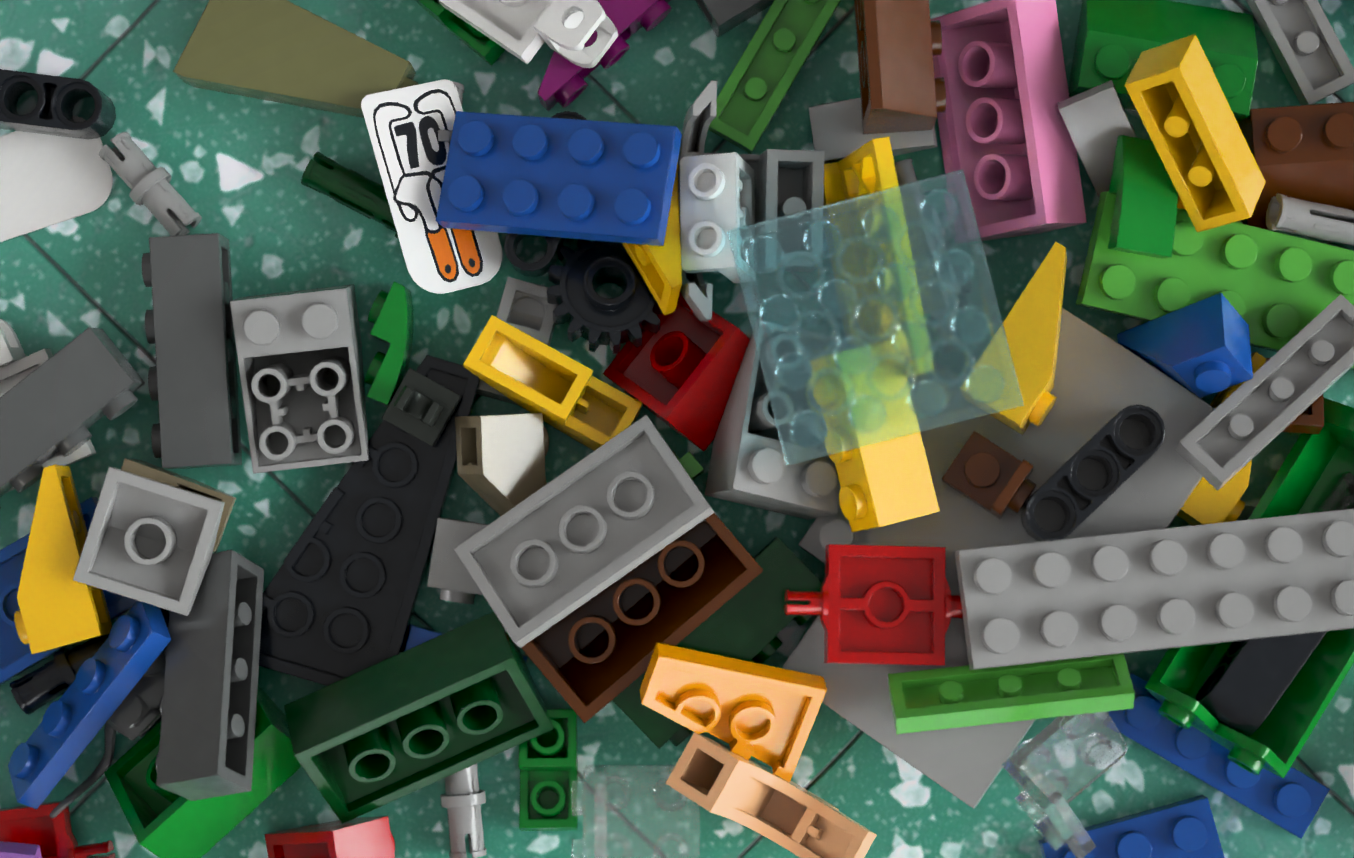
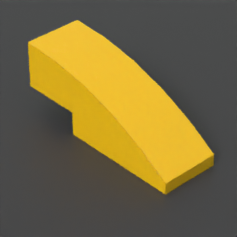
(550, 384)

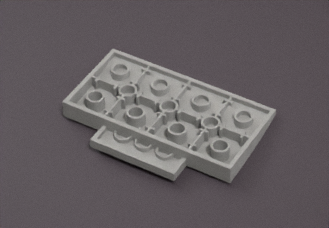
(1091, 386)

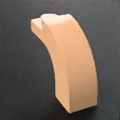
(765, 802)

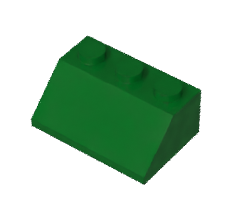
(1117, 31)
(188, 828)

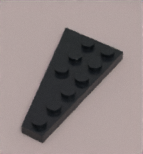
(363, 557)

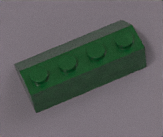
(416, 718)

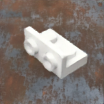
(714, 198)

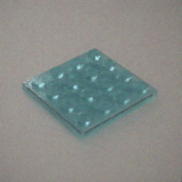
(875, 317)

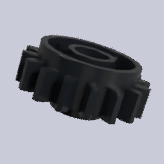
(592, 316)

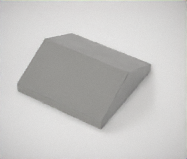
(149, 541)

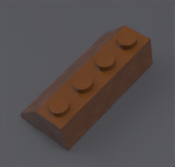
(897, 65)
(1302, 154)
(662, 600)

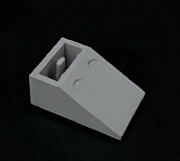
(302, 377)
(750, 461)

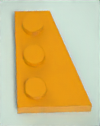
(747, 704)

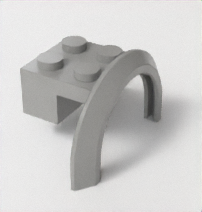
(783, 185)

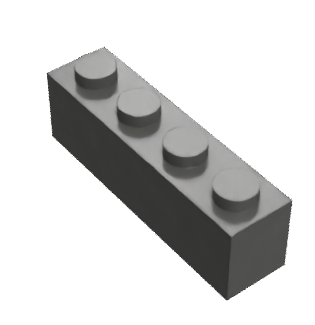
(193, 351)
(59, 404)
(213, 684)

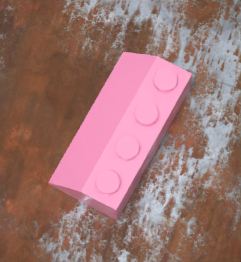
(1004, 117)

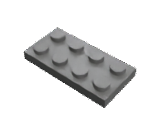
(583, 531)

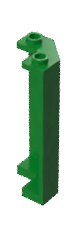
(1296, 489)

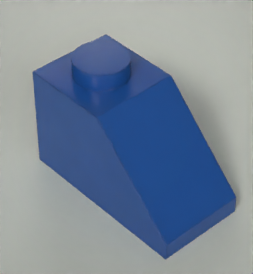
(1196, 346)

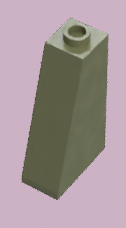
(287, 57)

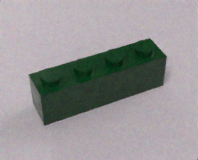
(739, 629)

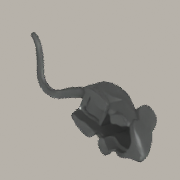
(132, 719)

